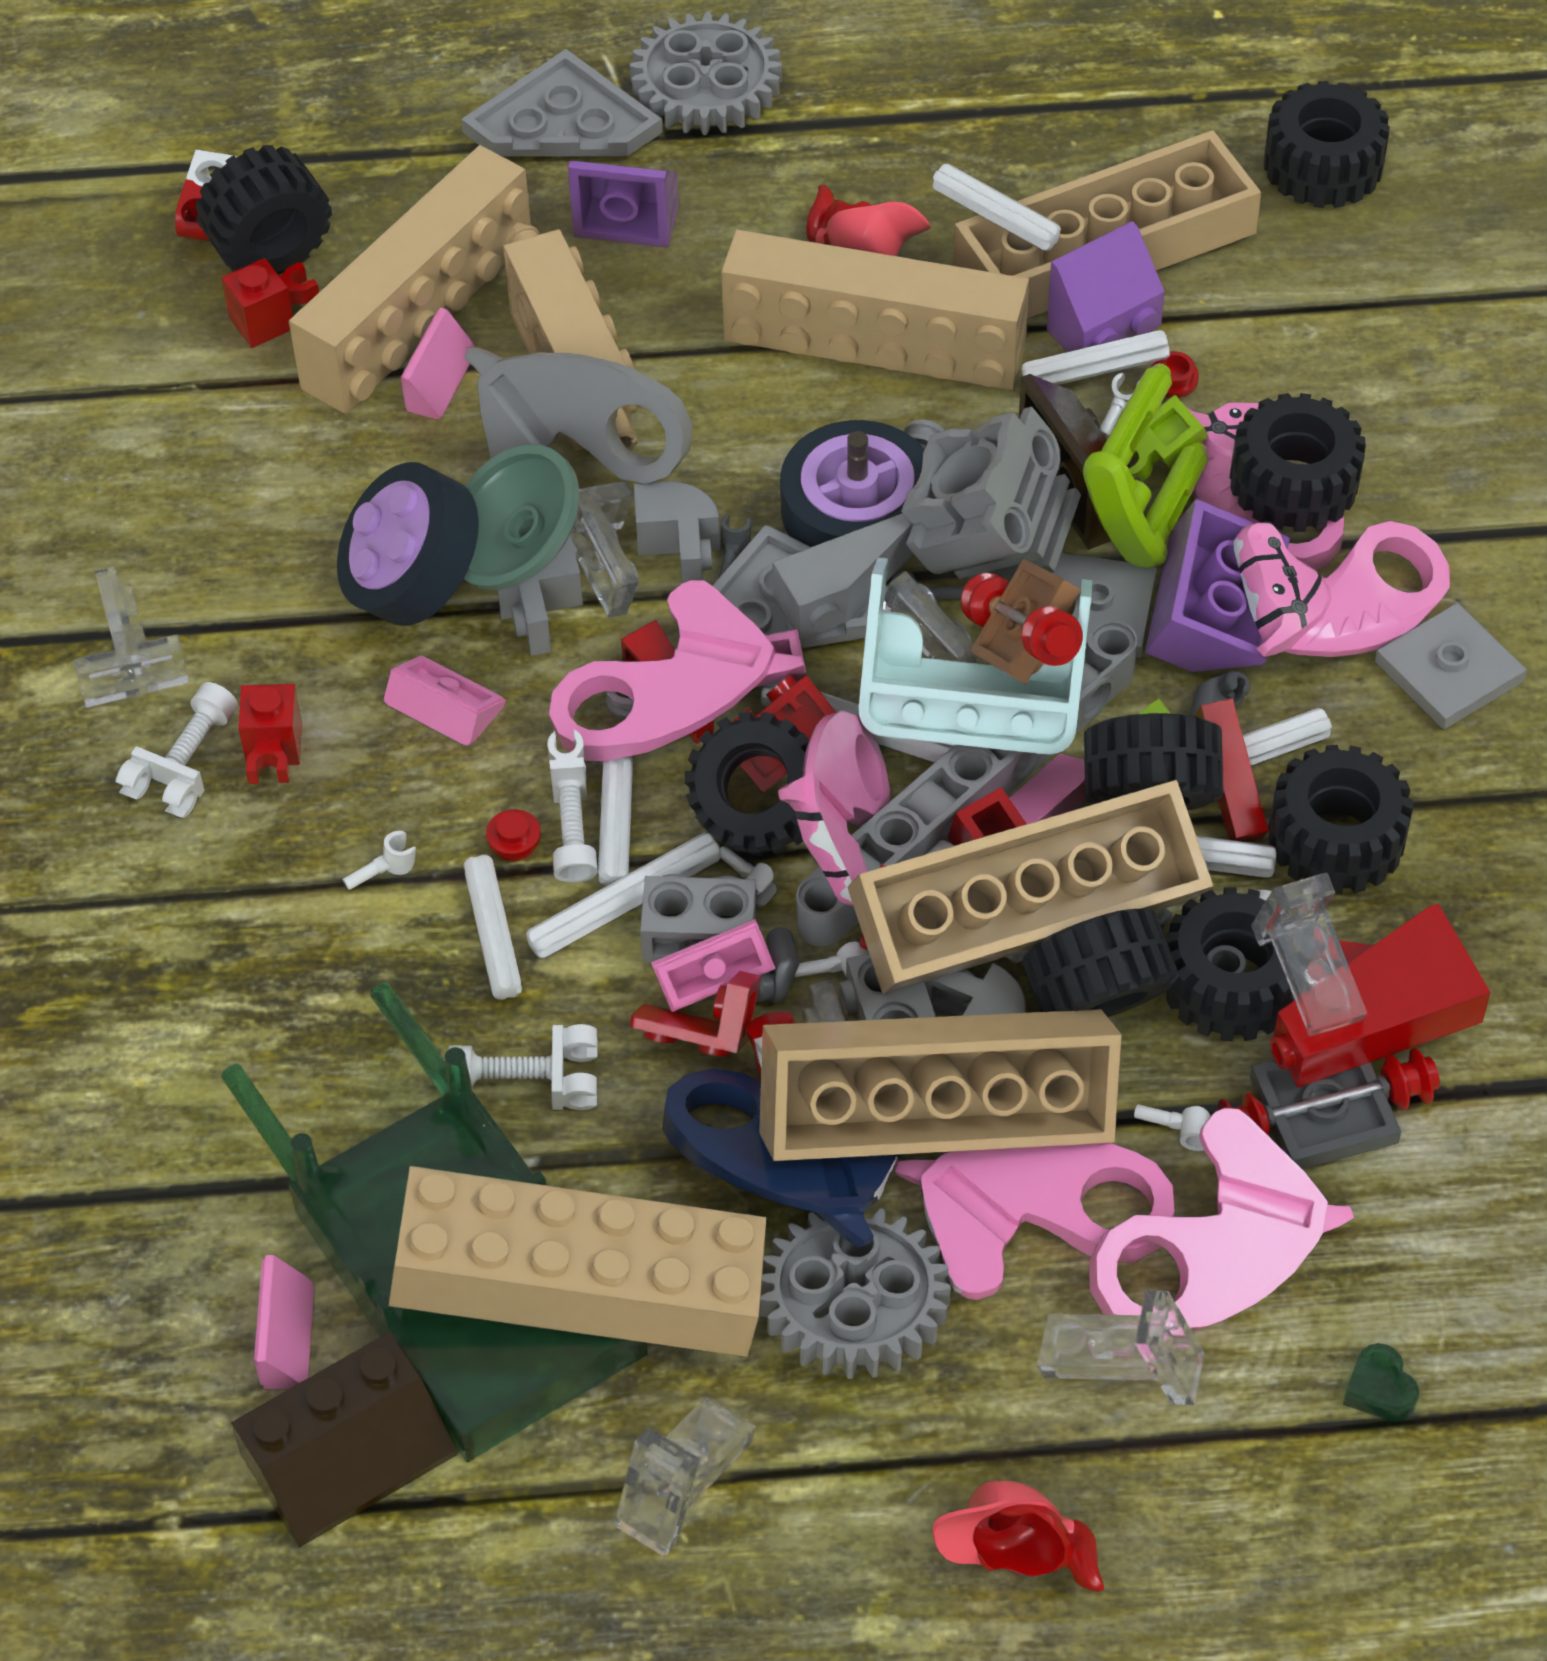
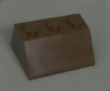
(1077, 438)
(343, 1439)

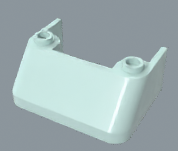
(962, 700)

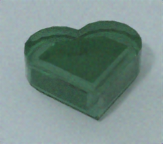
(1380, 1384)

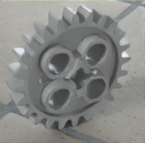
(706, 72)
(854, 1293)

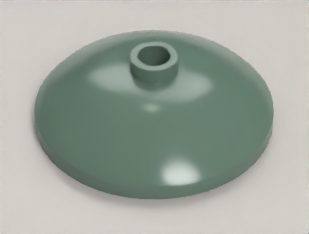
(524, 513)

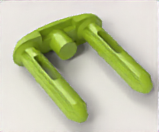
(1120, 498)

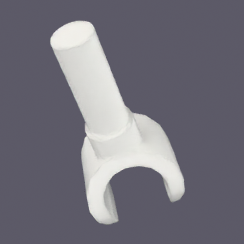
(1117, 405)
(391, 860)
(761, 872)
(833, 963)
(1188, 1122)

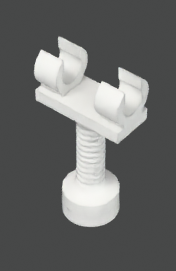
(212, 707)
(574, 860)
(574, 1091)

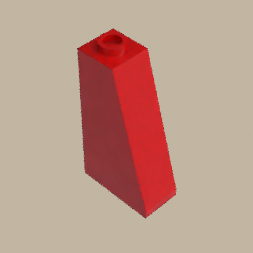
(1414, 990)

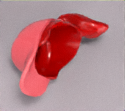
(861, 225)
(1019, 1532)

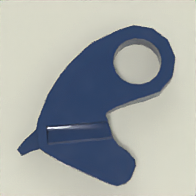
(829, 1186)

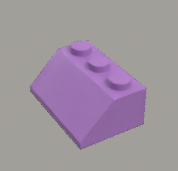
(1201, 602)

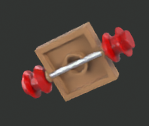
(1023, 619)

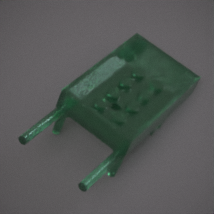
(478, 1372)

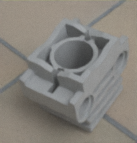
(991, 499)

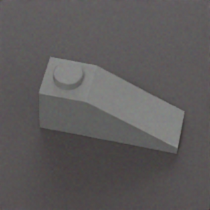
(834, 578)

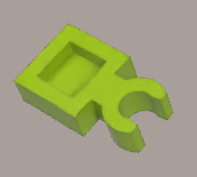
(1166, 436)

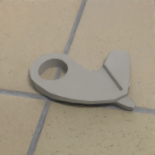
(579, 395)

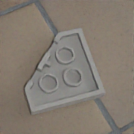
(562, 112)
(750, 589)

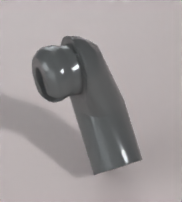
(1220, 688)
(783, 951)

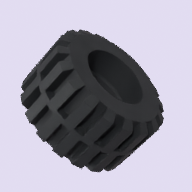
(1326, 144)
(263, 209)
(1301, 432)
(1151, 750)
(712, 771)
(1347, 785)
(1102, 964)
(1219, 998)

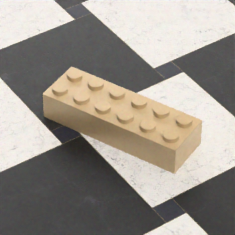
(1178, 196)
(424, 262)
(874, 309)
(1027, 884)
(938, 1084)
(579, 1261)

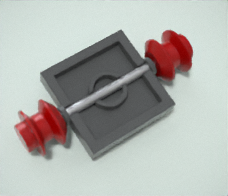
(1338, 1113)

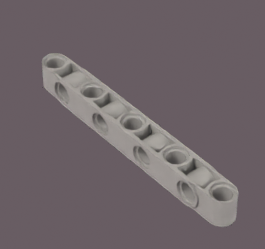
(960, 777)

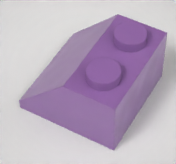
(623, 203)
(1104, 291)

